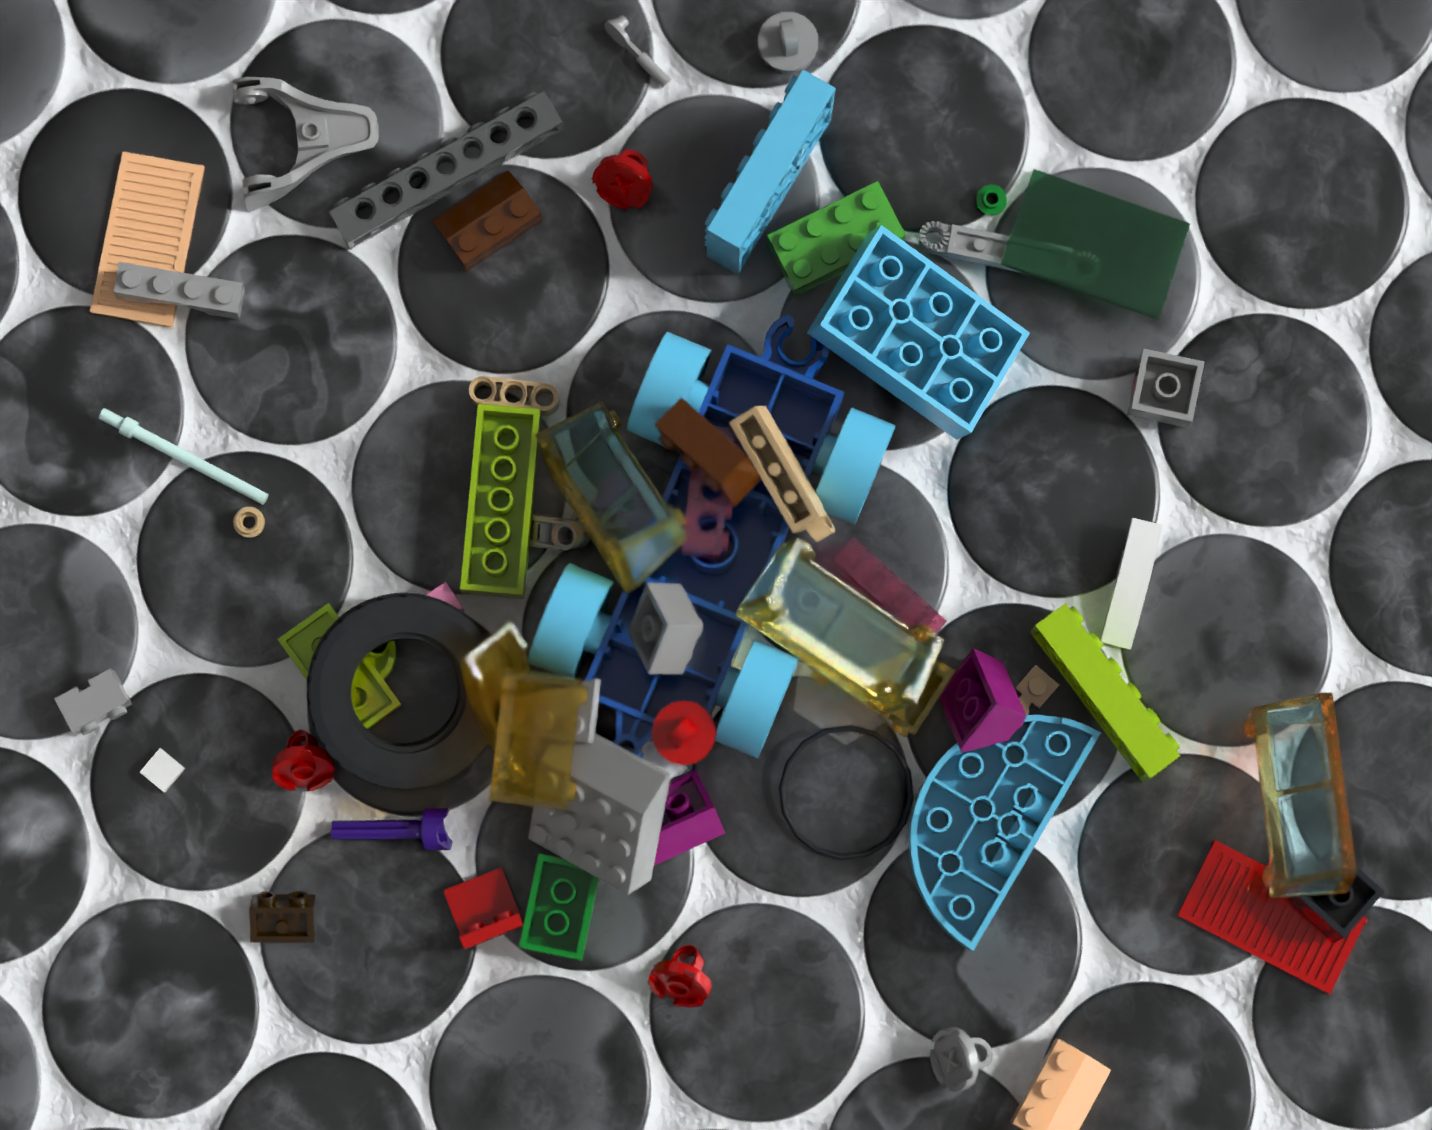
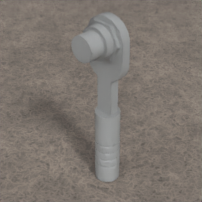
(615, 29)

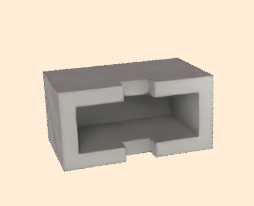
(90, 706)

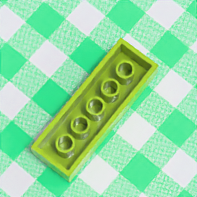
(501, 501)
(1105, 693)

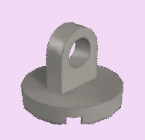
(788, 42)
(956, 1059)

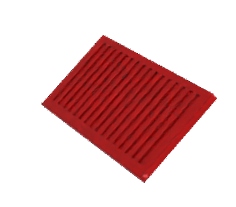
(1237, 907)

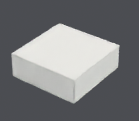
(162, 770)

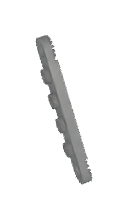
(965, 244)

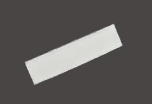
(1131, 583)

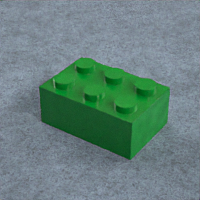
(559, 908)

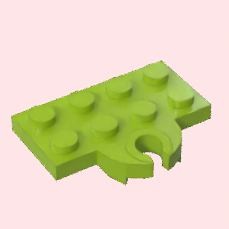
(369, 691)

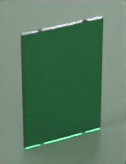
(1095, 244)

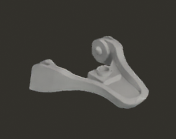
(323, 134)

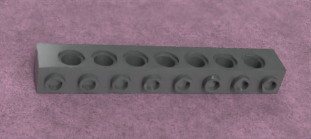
(440, 185)

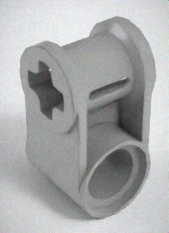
(553, 533)

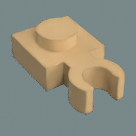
(1035, 688)

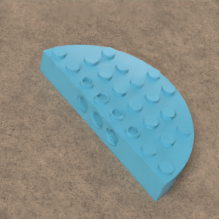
(985, 816)

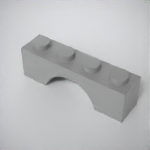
(198, 292)

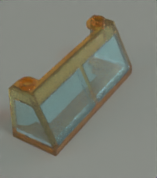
(1303, 797)

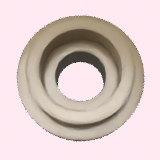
(242, 515)

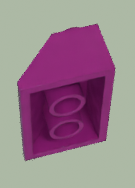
(981, 702)
(687, 818)

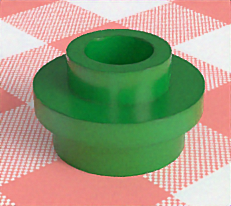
(991, 209)

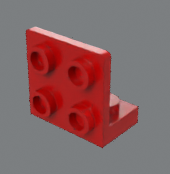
(483, 908)

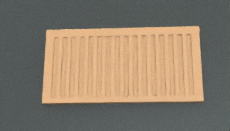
(149, 228)

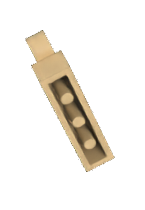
(782, 473)

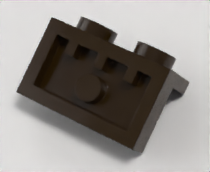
(282, 917)

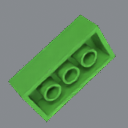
(827, 239)

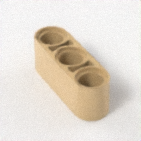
(502, 386)

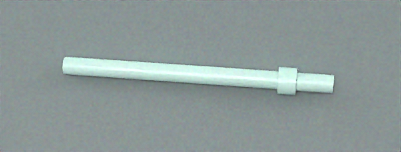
(131, 428)

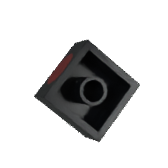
(1340, 912)

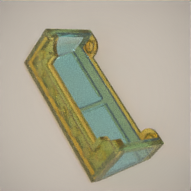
(611, 494)
(839, 630)

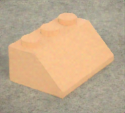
(1061, 1090)

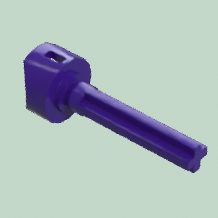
(429, 829)

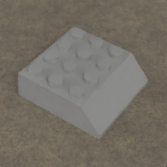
(614, 815)

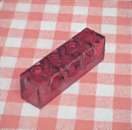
(701, 542)
(885, 587)

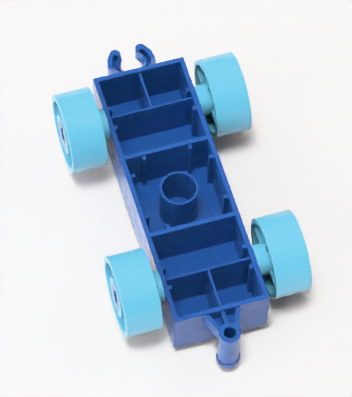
(848, 465)

